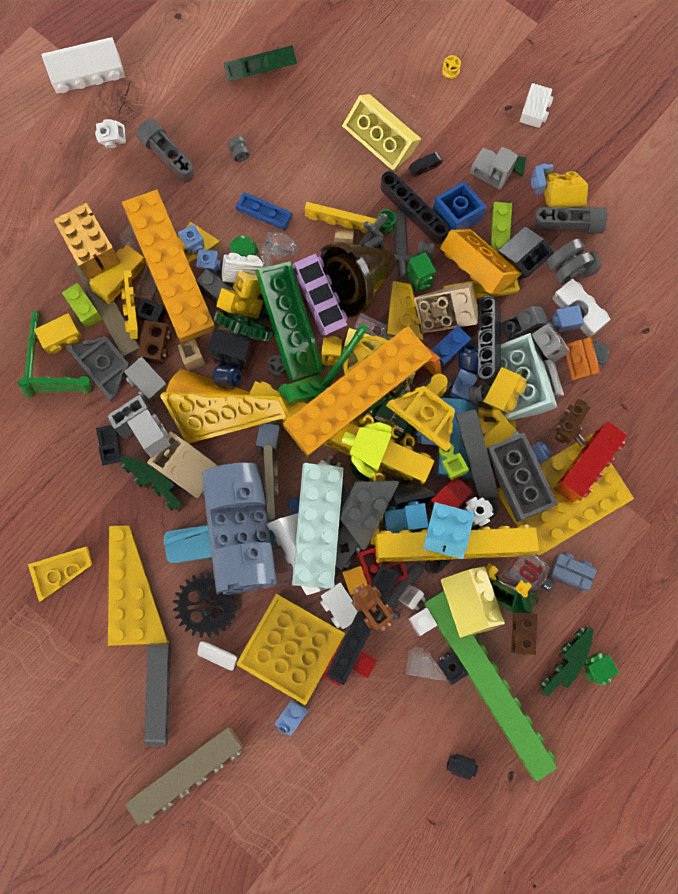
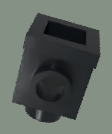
(147, 306)
(452, 676)

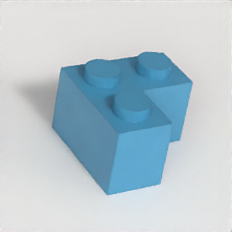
(411, 518)

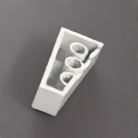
(285, 532)

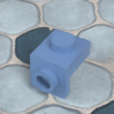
(538, 177)
(192, 239)
(209, 260)
(461, 385)
(541, 451)
(291, 717)

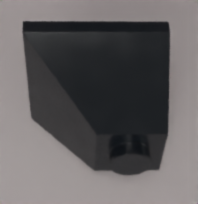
(409, 491)

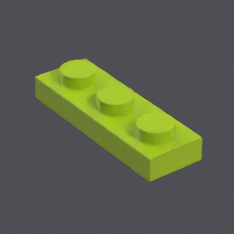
(500, 224)

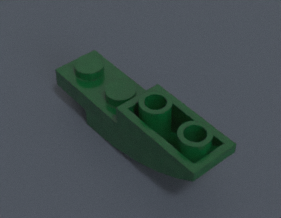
(260, 63)
(147, 476)
(574, 657)

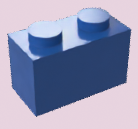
(451, 345)

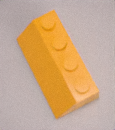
(479, 260)
(189, 382)

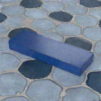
(264, 211)

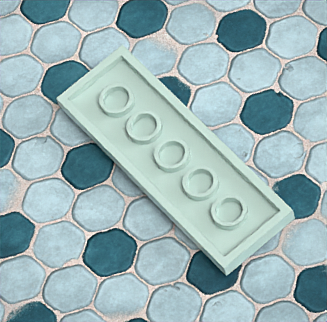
(317, 526)

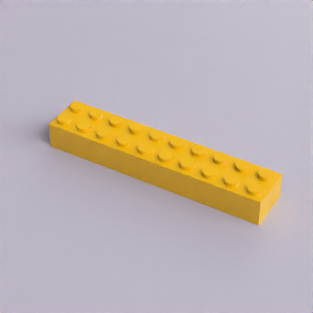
(397, 460)

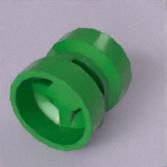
(386, 229)

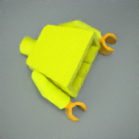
(369, 447)

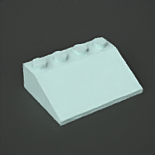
(525, 359)

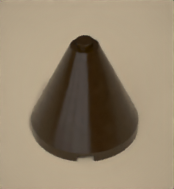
(356, 273)

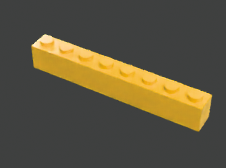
(481, 544)

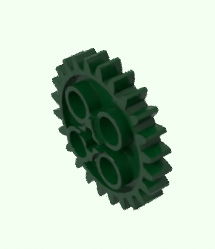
(244, 325)

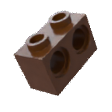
(149, 342)
(524, 633)

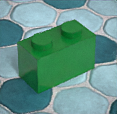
(420, 272)

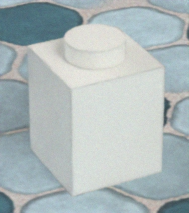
(422, 621)

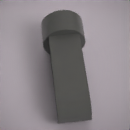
(155, 138)
(591, 219)

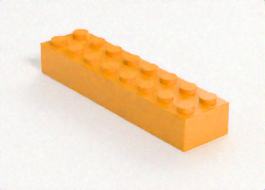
(168, 266)
(357, 391)

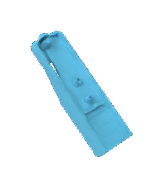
(194, 548)

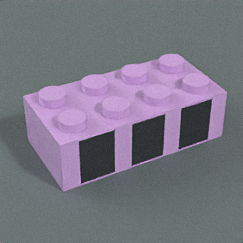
(318, 294)

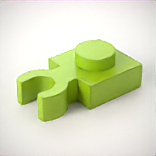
(453, 464)

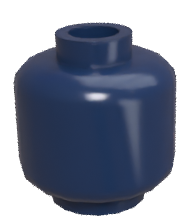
(468, 358)
(227, 376)

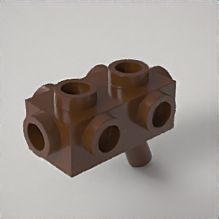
(570, 427)

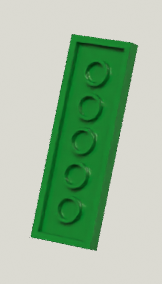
(289, 320)

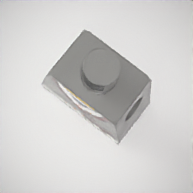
(550, 342)

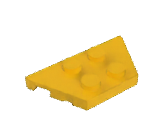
(427, 414)

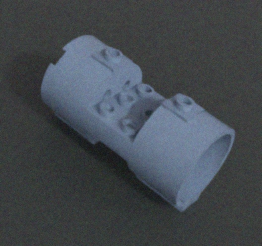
(238, 528)

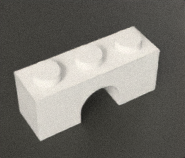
(573, 295)

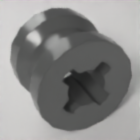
(428, 248)
(274, 363)
(478, 394)

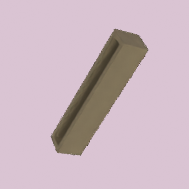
(184, 775)

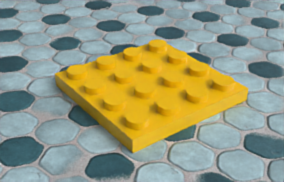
(290, 649)

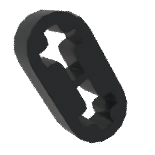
(425, 164)

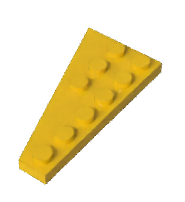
(211, 415)
(131, 604)

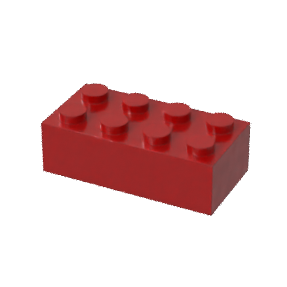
(590, 462)

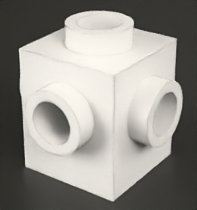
(110, 133)
(484, 506)

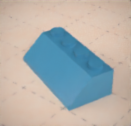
(455, 437)

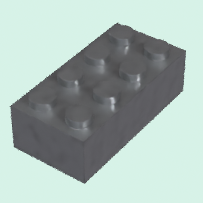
(520, 477)

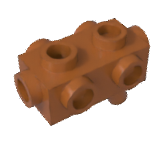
(368, 601)

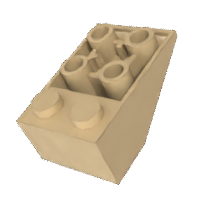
(447, 308)
(182, 465)

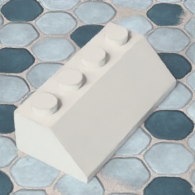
(83, 65)

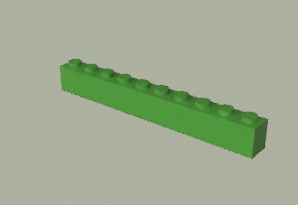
(494, 692)

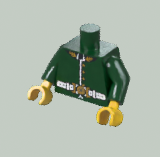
(381, 413)
(512, 596)

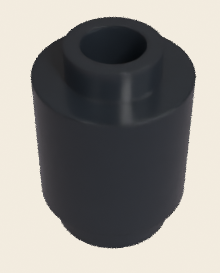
(462, 766)

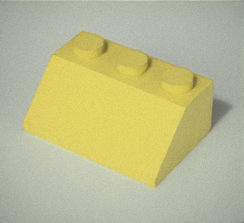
(472, 602)

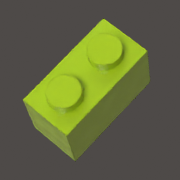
(82, 306)

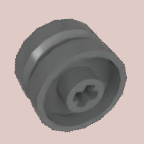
(570, 261)

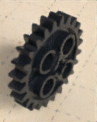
(207, 623)

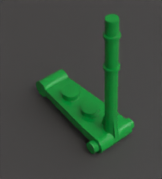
(31, 385)
(313, 386)

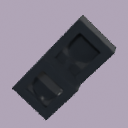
(109, 445)

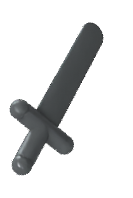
(373, 230)
(401, 246)
(414, 573)

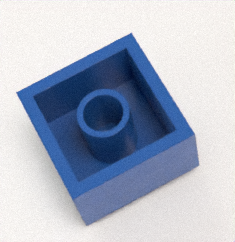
(459, 207)

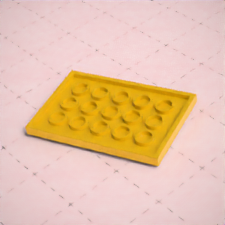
(570, 518)

